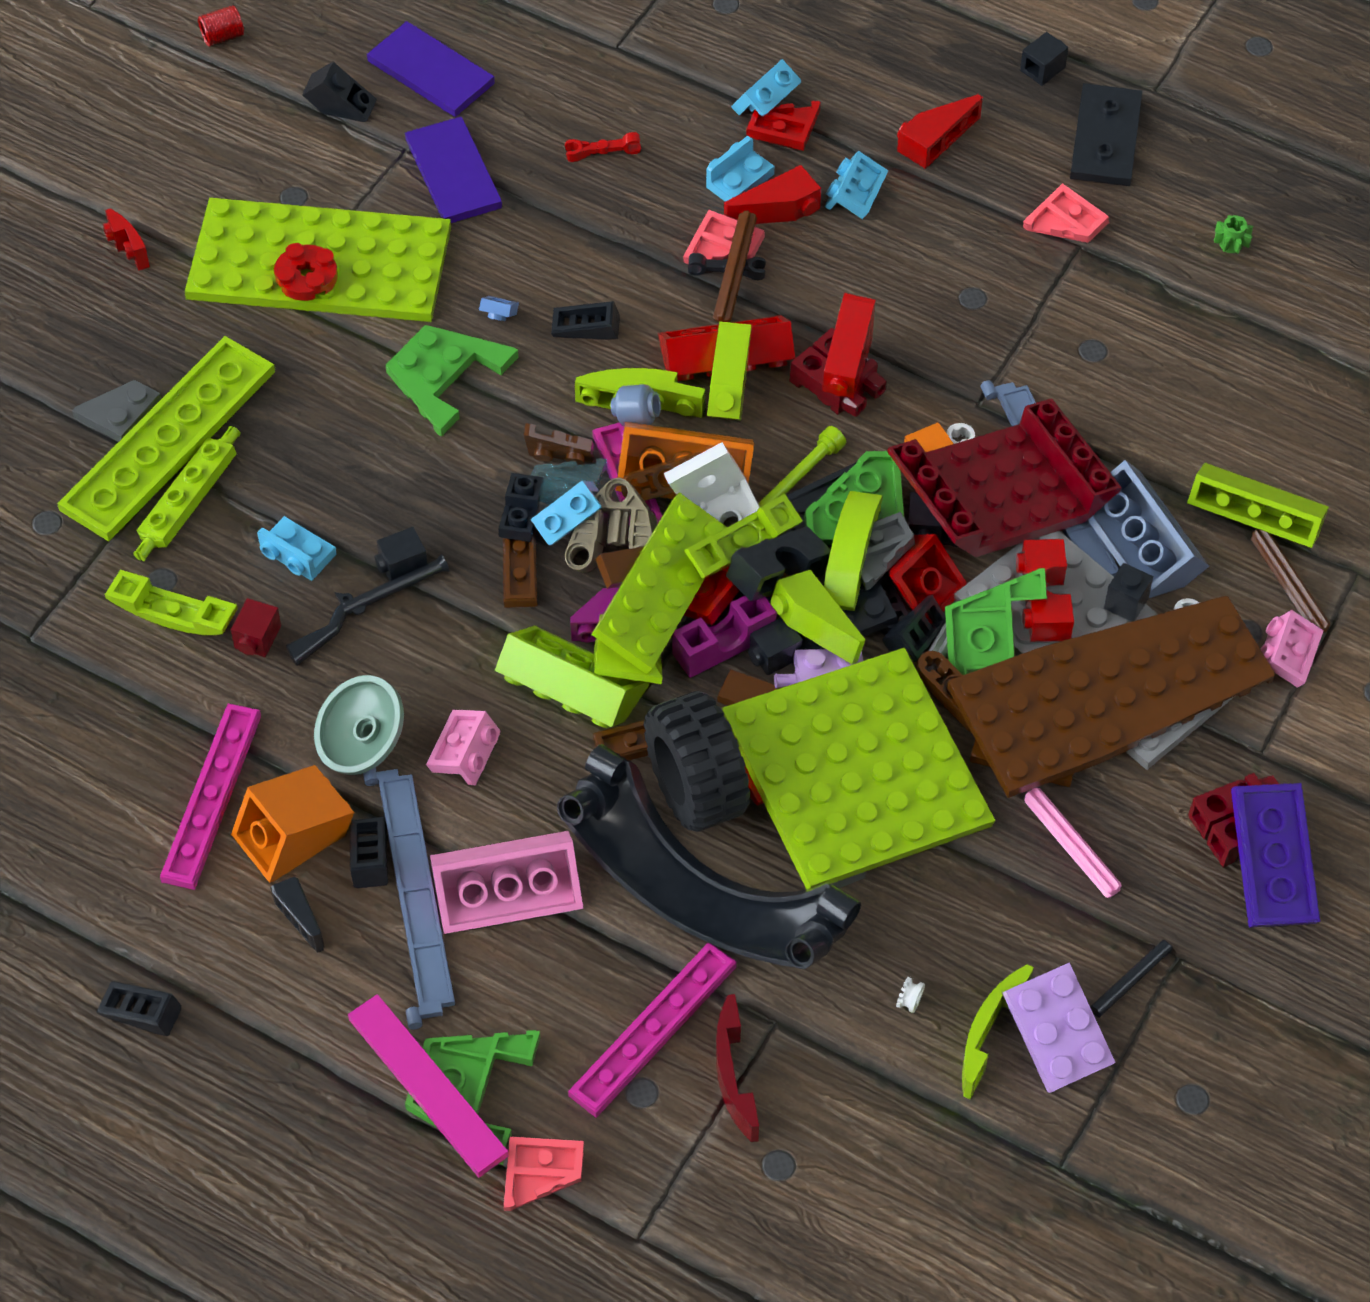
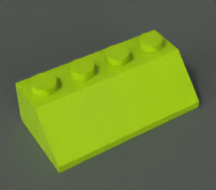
(567, 675)

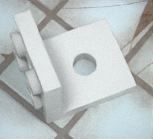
(714, 484)

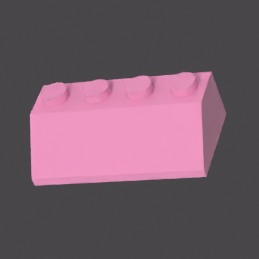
(506, 882)

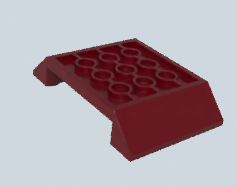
(1010, 481)

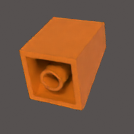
(290, 820)

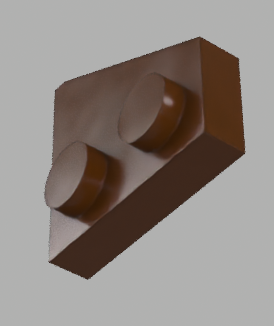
(558, 445)

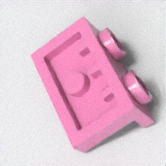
(1291, 646)
(464, 745)

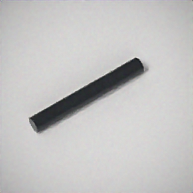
(1131, 978)

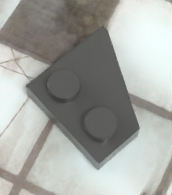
(118, 409)
(887, 544)

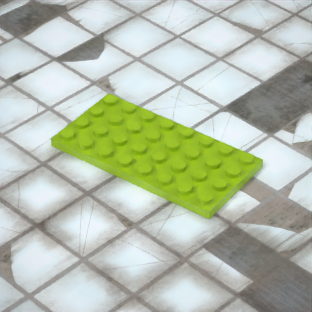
(382, 259)

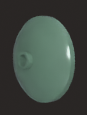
(359, 725)

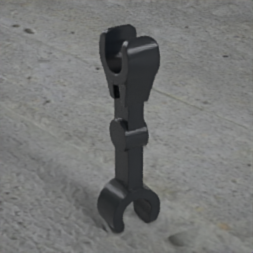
(699, 264)

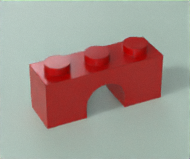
(1050, 617)

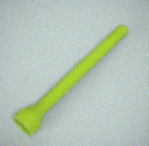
(829, 442)

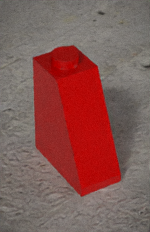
(849, 345)

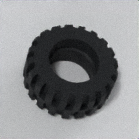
(697, 761)

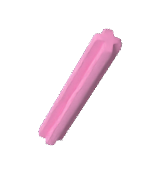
(1072, 842)

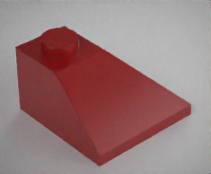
(927, 571)

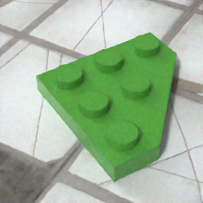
(871, 474)

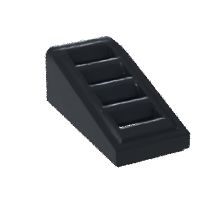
(597, 330)
(899, 635)
(372, 871)
(294, 905)
(160, 1016)

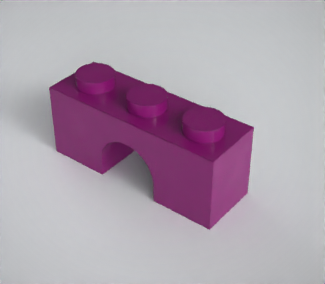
(702, 647)

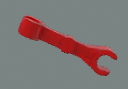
(583, 149)

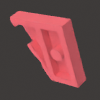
(1067, 216)
(716, 236)
(540, 1168)

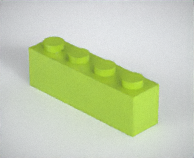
(1257, 505)

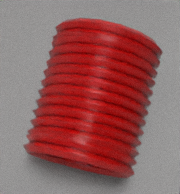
(221, 25)

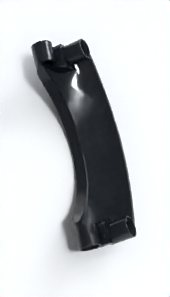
(634, 845)

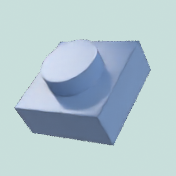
(498, 308)

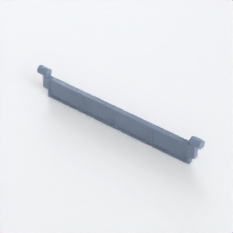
(1083, 535)
(415, 895)

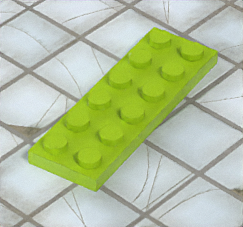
(657, 586)

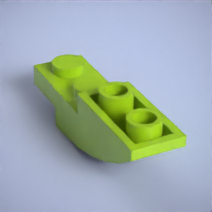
(602, 386)

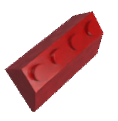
(694, 348)

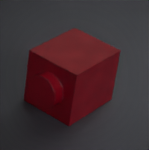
(256, 628)

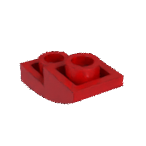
(125, 238)

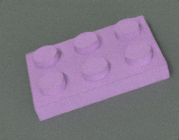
(1058, 1027)

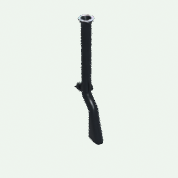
(307, 645)

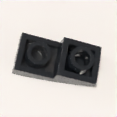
(521, 505)

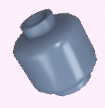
(636, 404)

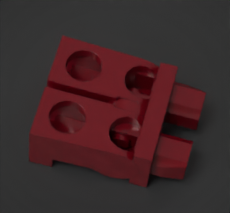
(812, 374)
(1214, 817)

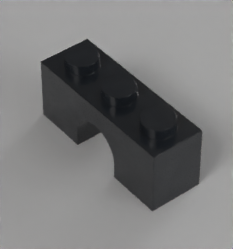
(759, 567)

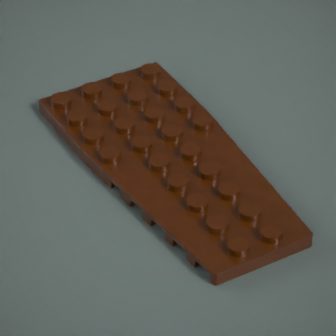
(1106, 691)

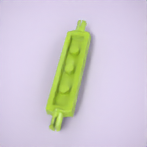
(186, 493)

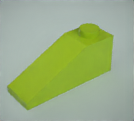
(729, 371)
(815, 614)

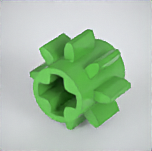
(1233, 234)

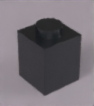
(1044, 58)
(400, 553)
(1128, 592)
(774, 646)

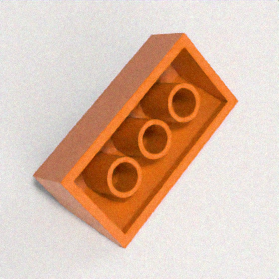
(652, 445)

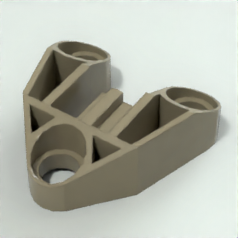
(593, 531)

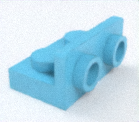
(768, 90)
(737, 170)
(856, 185)
(567, 512)
(296, 548)

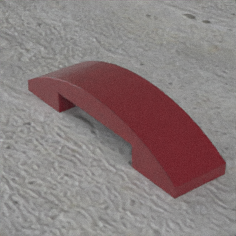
(740, 1106)

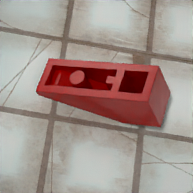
(937, 129)
(779, 199)

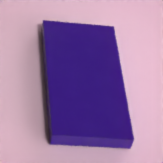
(430, 68)
(453, 170)
(1275, 855)

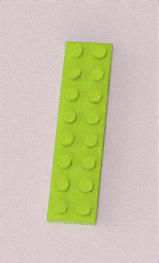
(166, 438)

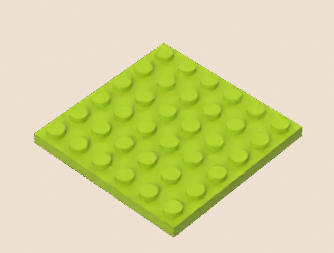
(857, 768)

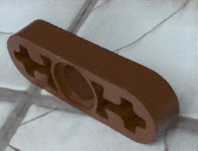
(641, 477)
(931, 680)

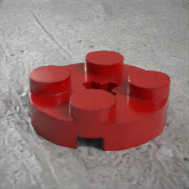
(302, 257)

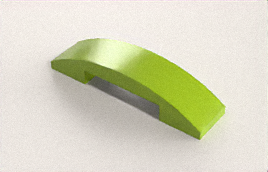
(767, 522)
(850, 547)
(168, 608)
(974, 1059)

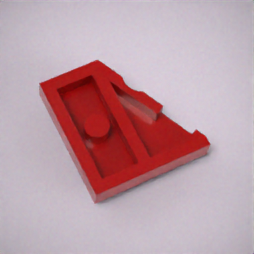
(785, 125)

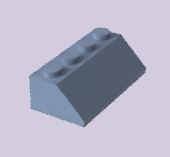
(1146, 534)

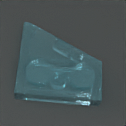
(563, 477)

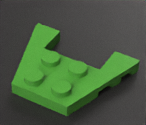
(435, 361)
(982, 624)
(469, 1064)

